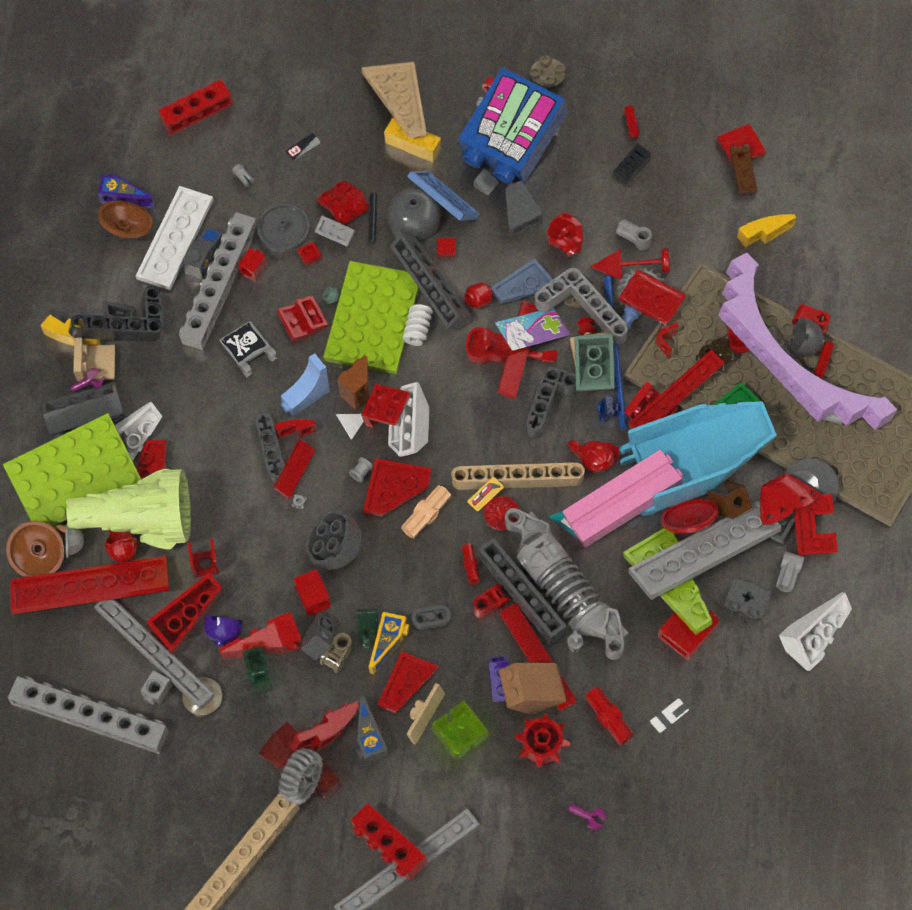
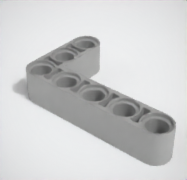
(586, 300)

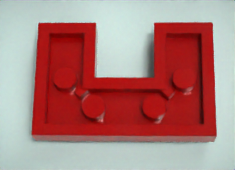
(805, 530)

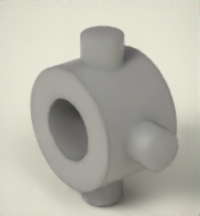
(299, 501)

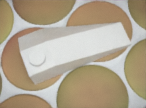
(138, 427)
(813, 632)

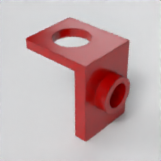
(663, 335)

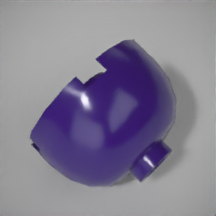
(222, 629)

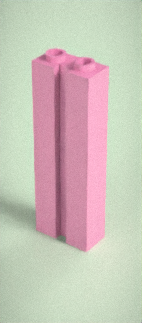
(622, 498)

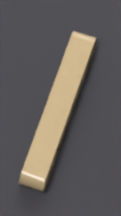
(527, 472)

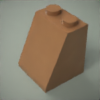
(532, 686)

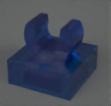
(608, 408)

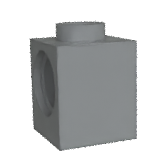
(156, 680)

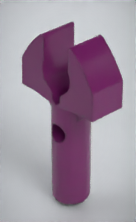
(88, 381)
(589, 816)

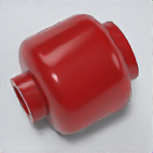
(478, 295)

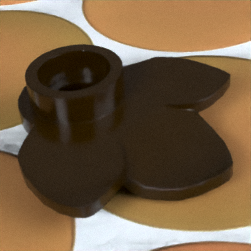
(721, 348)

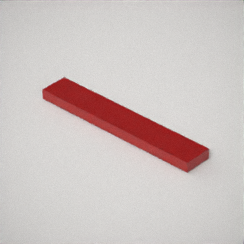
(514, 362)
(679, 390)
(531, 645)

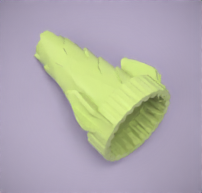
(153, 507)

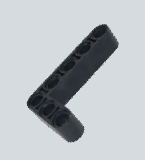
(124, 323)

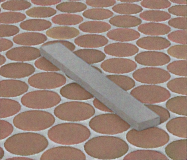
(155, 652)
(389, 879)

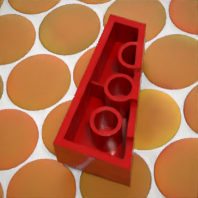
(182, 615)

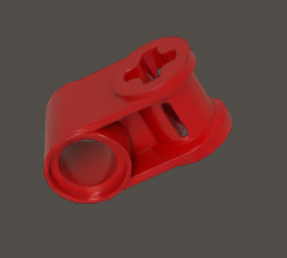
(807, 312)
(493, 598)

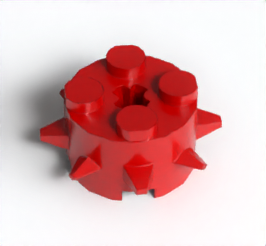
(542, 729)

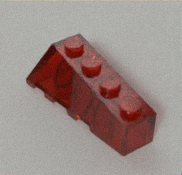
(279, 750)

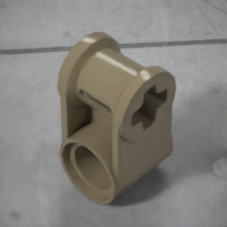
(335, 655)

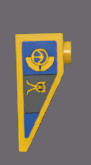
(389, 637)

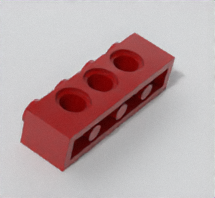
(190, 115)
(369, 818)

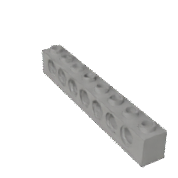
(198, 336)
(25, 686)

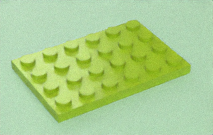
(371, 317)
(70, 467)

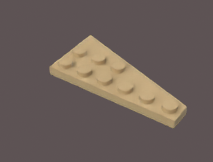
(400, 94)

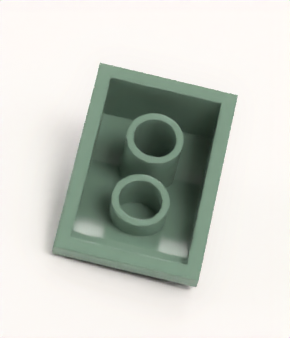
(595, 362)

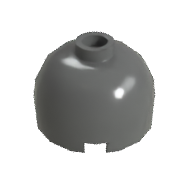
(807, 338)

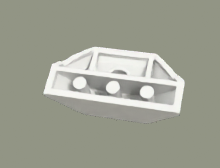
(413, 426)

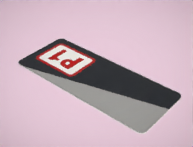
(303, 146)

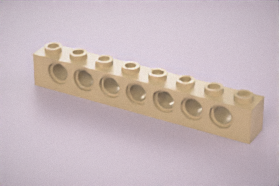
(244, 855)

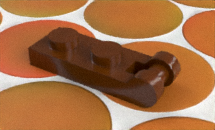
(743, 170)

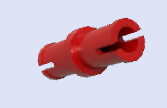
(470, 564)

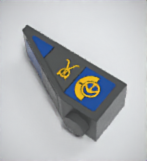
(202, 252)
(369, 739)

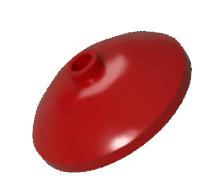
(690, 516)

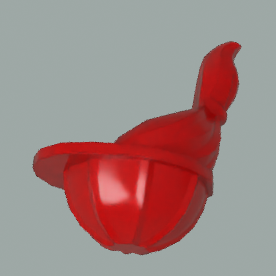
(595, 455)
(121, 546)

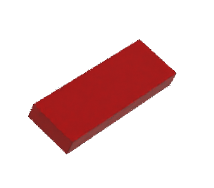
(294, 469)

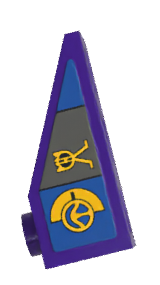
(118, 189)

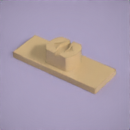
(423, 713)

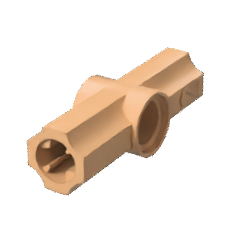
(426, 511)

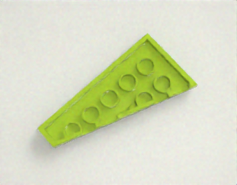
(685, 597)

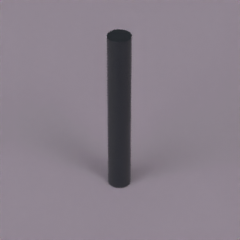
(372, 218)

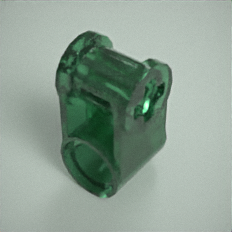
(367, 624)

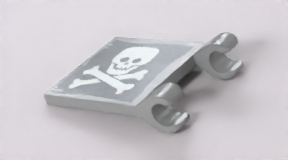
(245, 345)

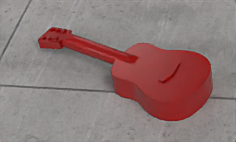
(487, 346)

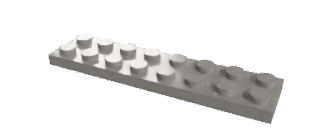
(701, 551)

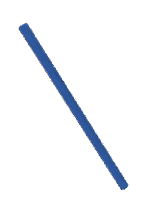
(618, 375)

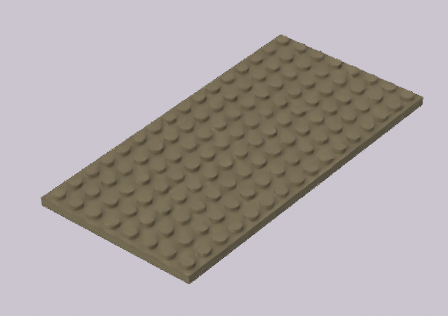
(869, 463)

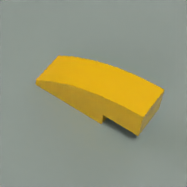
(765, 229)
(59, 331)

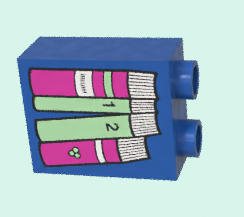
(512, 127)

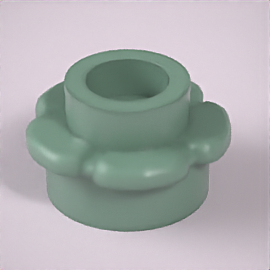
(330, 294)

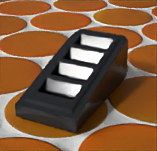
(639, 154)

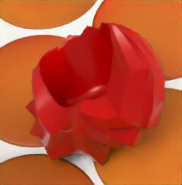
(566, 233)

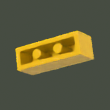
(425, 147)

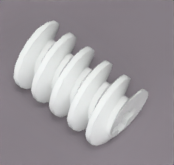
(417, 324)

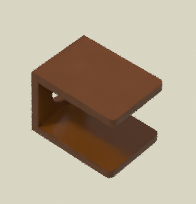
(736, 495)

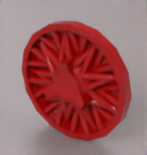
(495, 512)

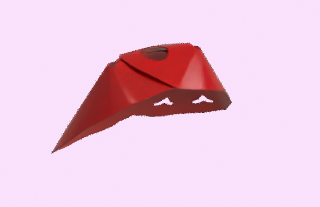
(784, 493)

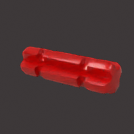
(631, 121)

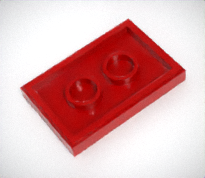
(652, 297)

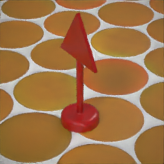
(612, 264)

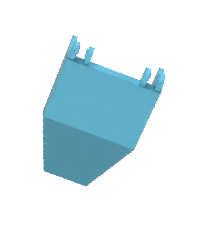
(703, 444)

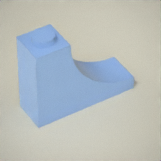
(308, 389)

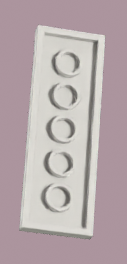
(174, 238)

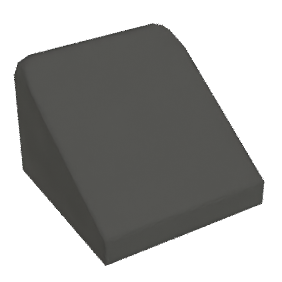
(485, 182)

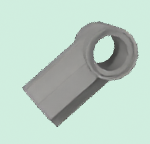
(635, 234)
(790, 568)

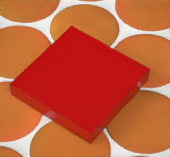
(742, 136)

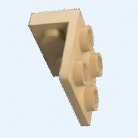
(90, 357)

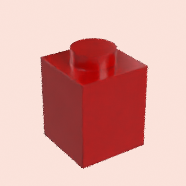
(252, 264)

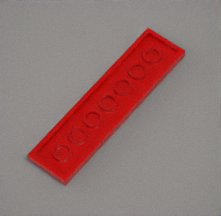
(89, 585)

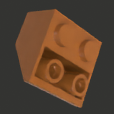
(355, 383)

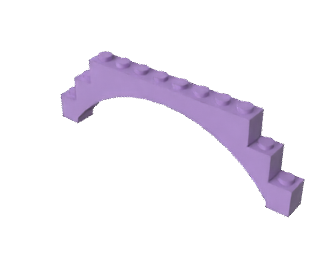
(812, 392)

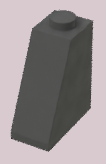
(521, 209)

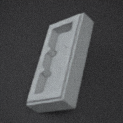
(335, 231)

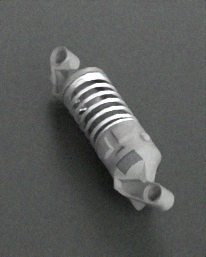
(553, 571)

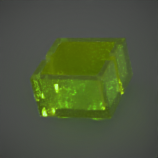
(461, 732)

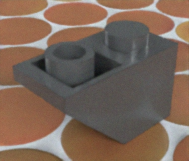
(318, 637)

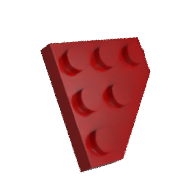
(394, 485)

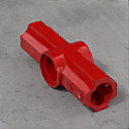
(609, 716)

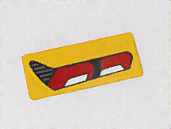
(485, 494)

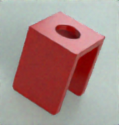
(195, 559)
(312, 592)

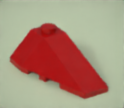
(276, 638)

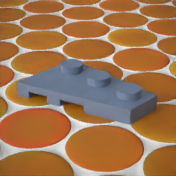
(521, 283)

